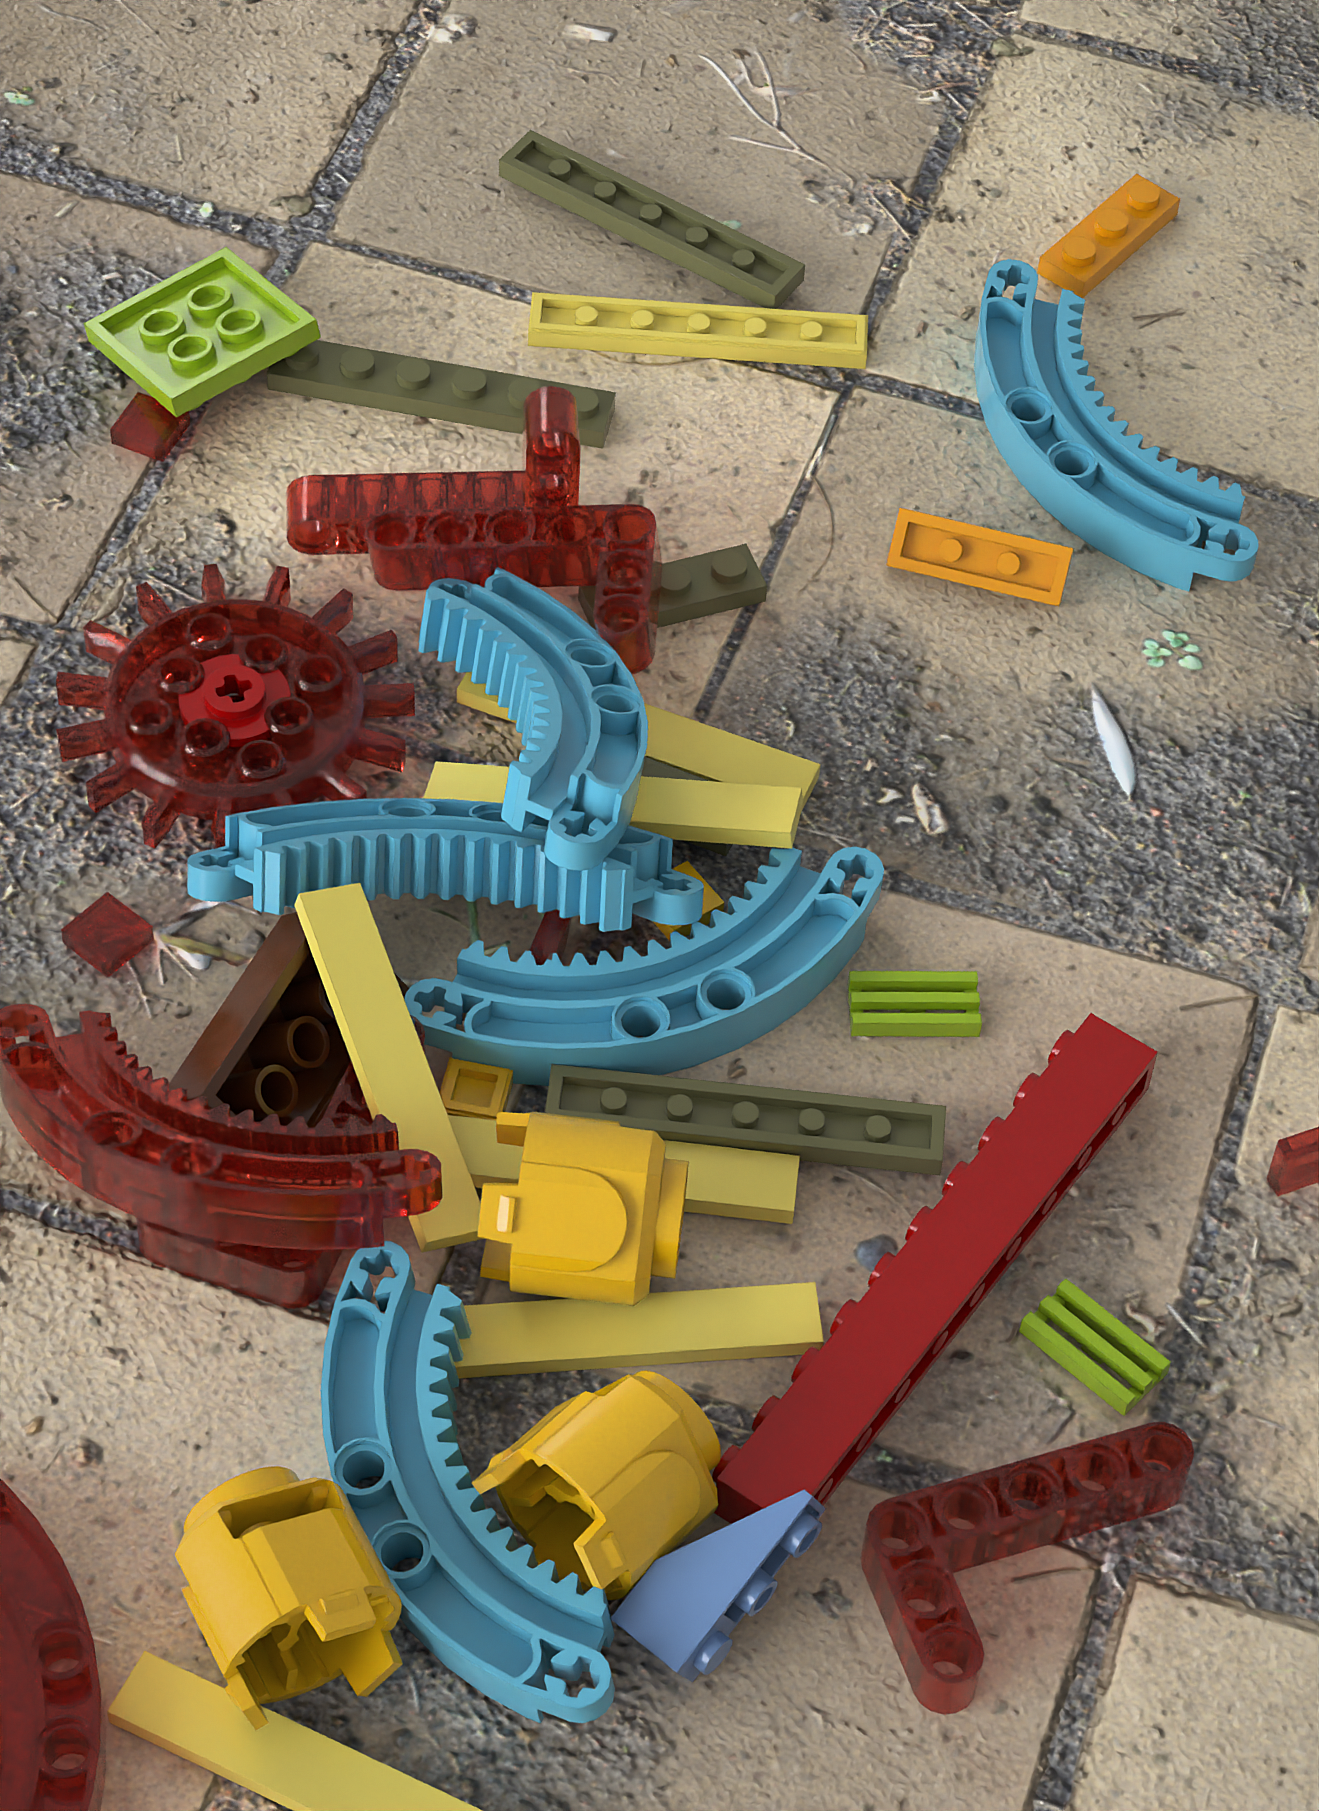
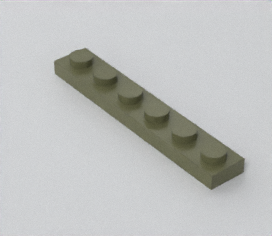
(652, 220)
(429, 388)
(758, 1117)

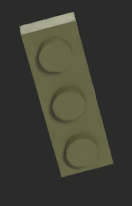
(700, 586)

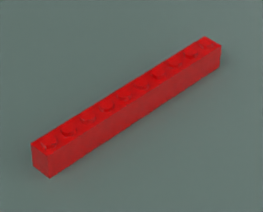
(940, 1274)

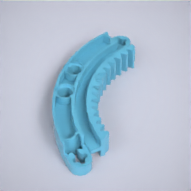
(1080, 459)
(569, 700)
(439, 850)
(754, 960)
(474, 1592)

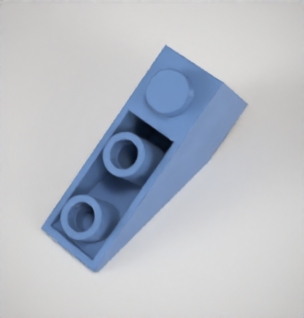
(704, 1589)

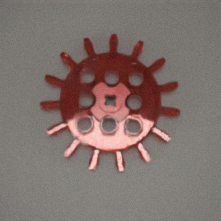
(232, 706)

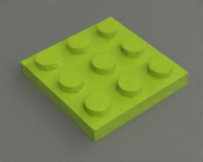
(202, 331)

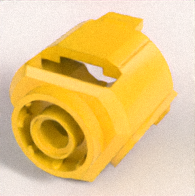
(589, 1210)
(610, 1480)
(287, 1589)

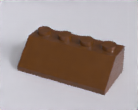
(272, 1038)

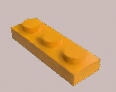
(1108, 236)
(980, 556)

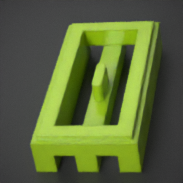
(914, 994)
(1102, 1339)

